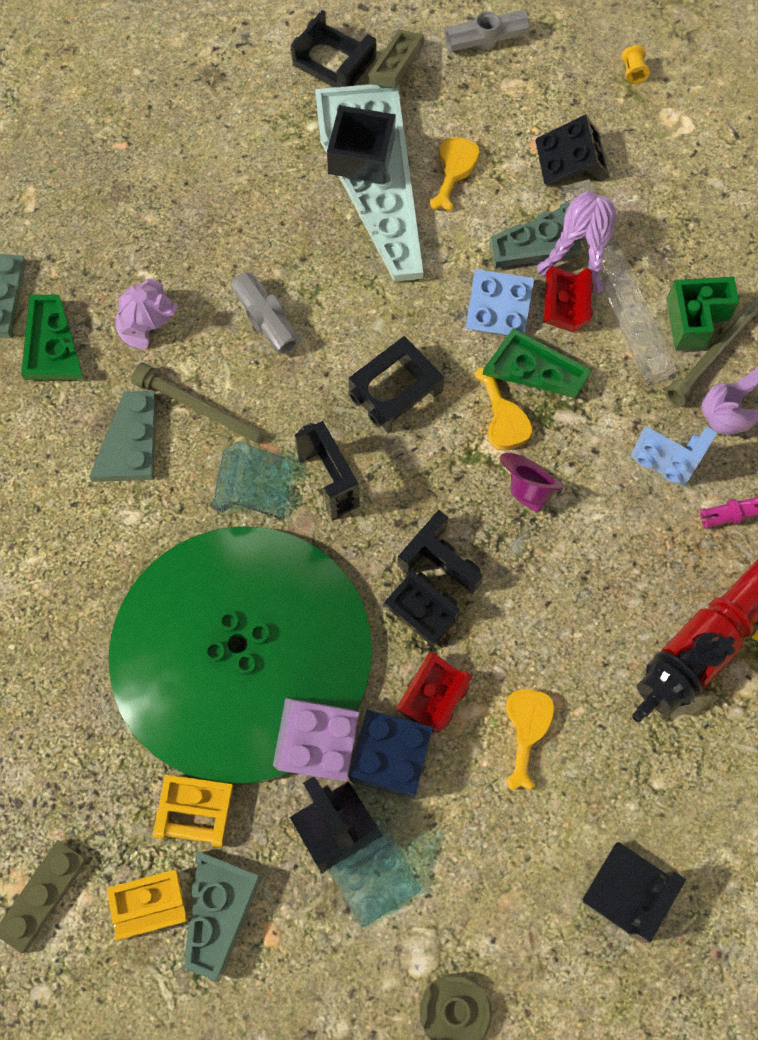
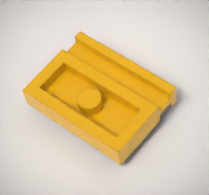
(146, 905)

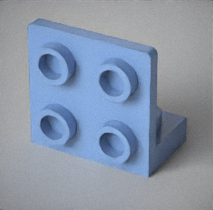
(499, 302)
(669, 457)

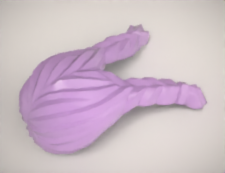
(589, 217)
(723, 405)

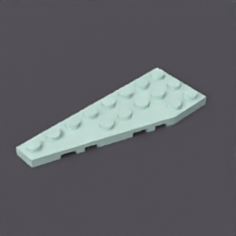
(383, 207)

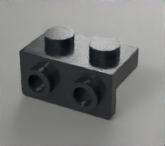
(423, 607)

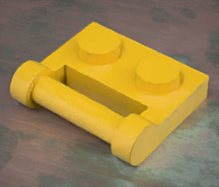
(197, 799)

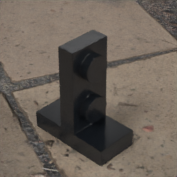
(440, 554)

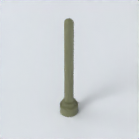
(146, 377)
(681, 390)

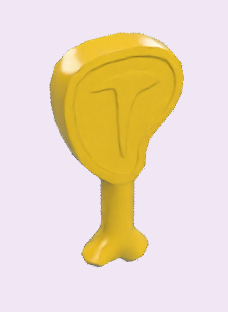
(459, 160)
(509, 424)
(531, 716)

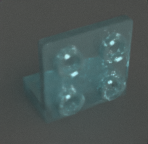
(253, 480)
(375, 878)

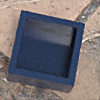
(390, 754)

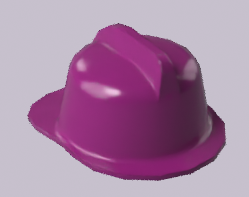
(529, 481)

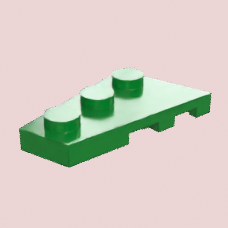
(48, 342)
(536, 365)

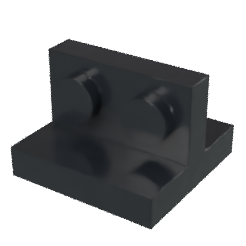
(334, 824)

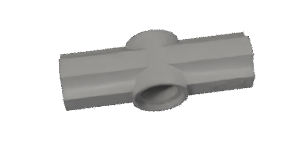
(486, 30)
(265, 313)

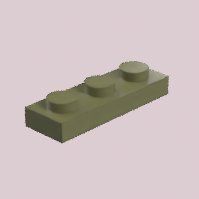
(396, 59)
(41, 896)

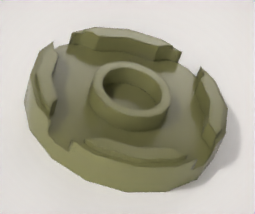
(455, 1009)

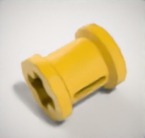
(635, 64)

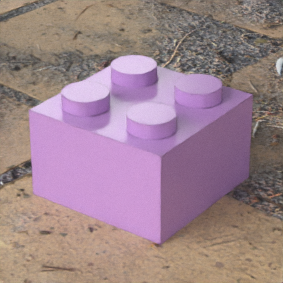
(315, 739)

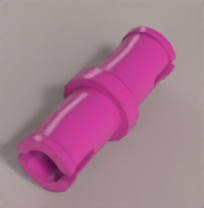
(731, 512)

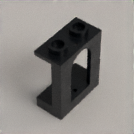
(359, 54)
(385, 412)
(343, 493)

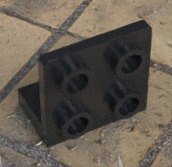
(570, 151)
(633, 893)

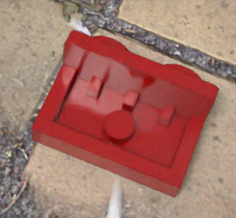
(568, 298)
(434, 693)

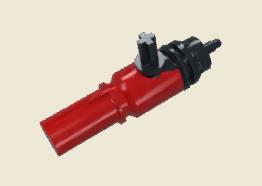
(700, 649)

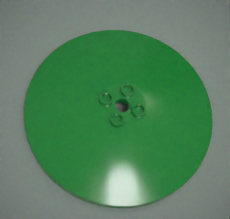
(221, 709)

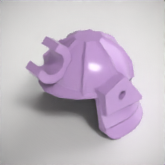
(141, 310)

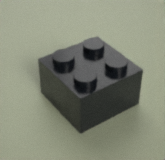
(361, 144)

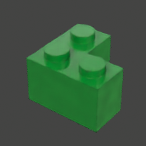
(696, 305)

